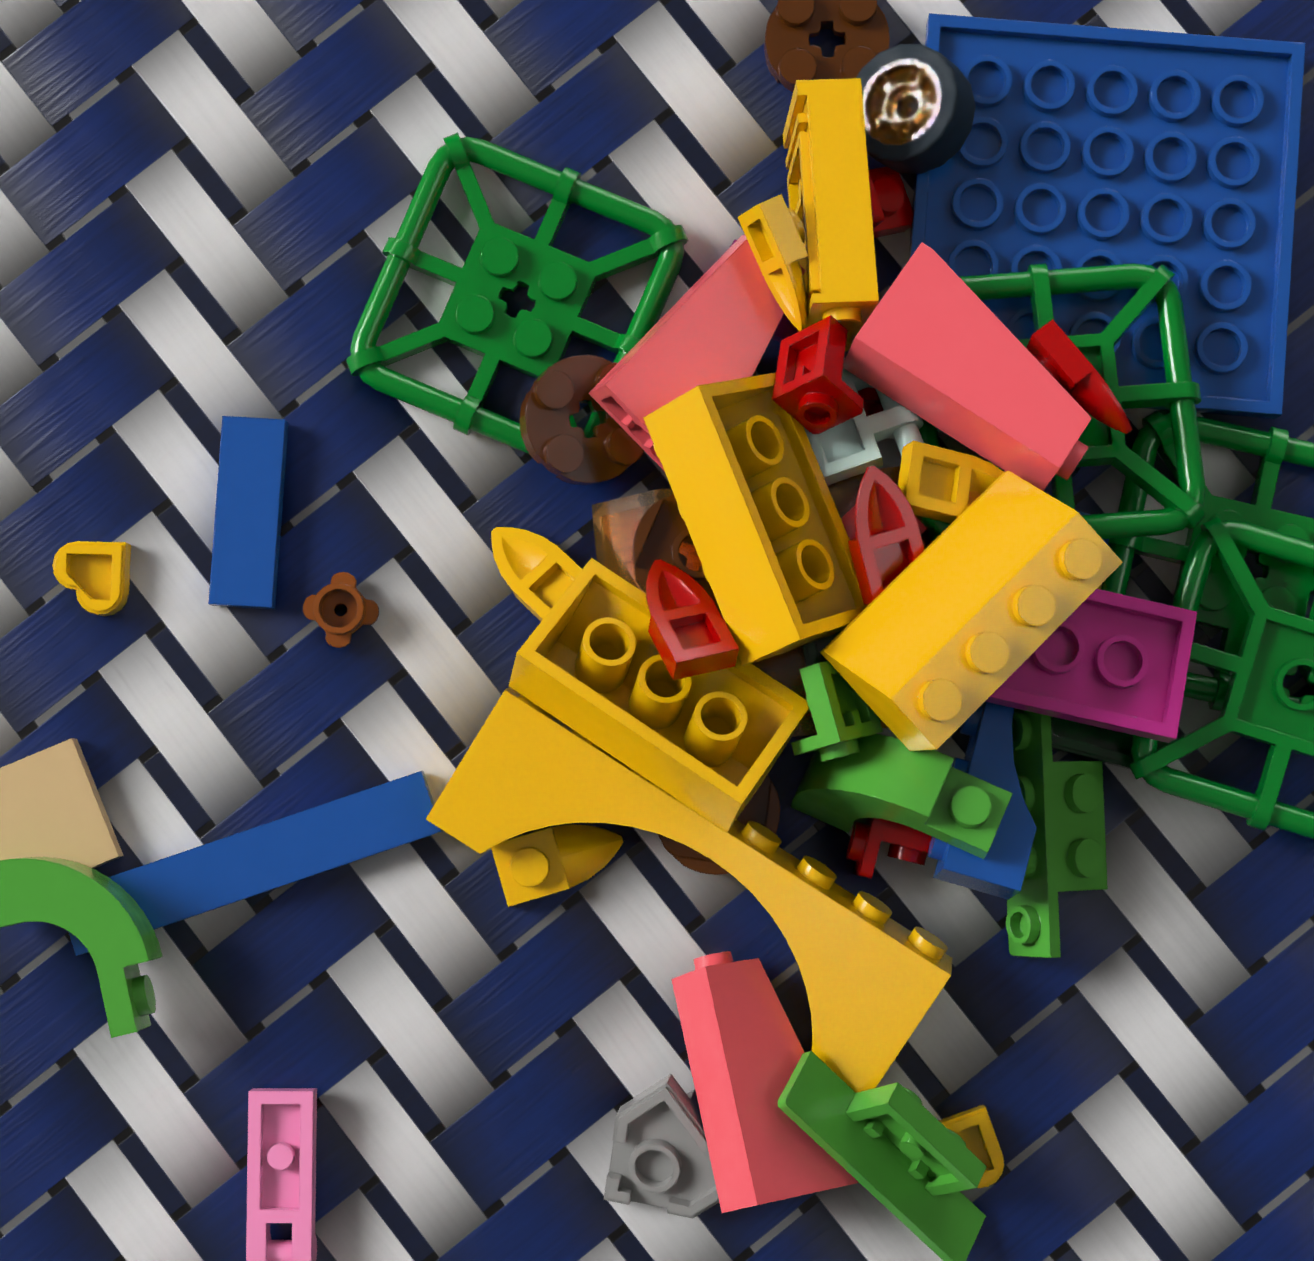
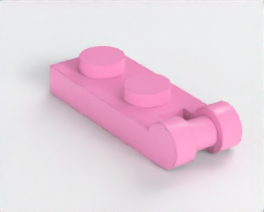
(281, 1173)

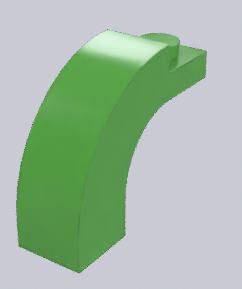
(904, 788)
(100, 917)

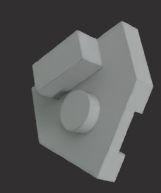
(661, 1152)

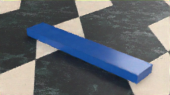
(280, 852)

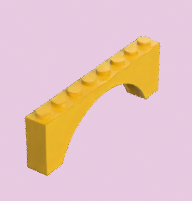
(859, 967)

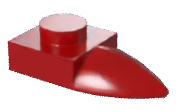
(1077, 376)
(885, 534)
(686, 624)

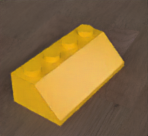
(757, 515)
(970, 610)
(692, 737)

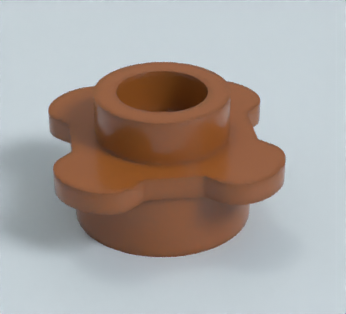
(323, 605)

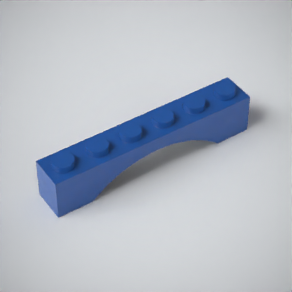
(992, 760)

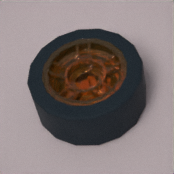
(943, 112)

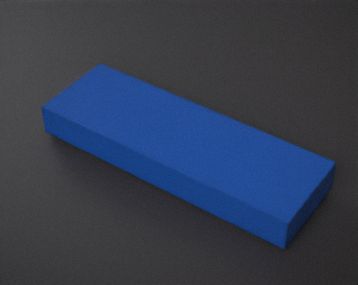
(248, 512)

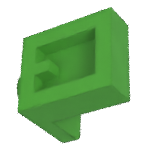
(837, 714)

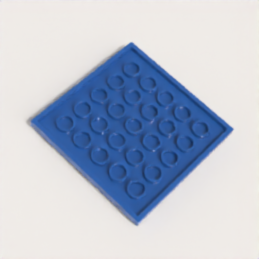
(1129, 155)

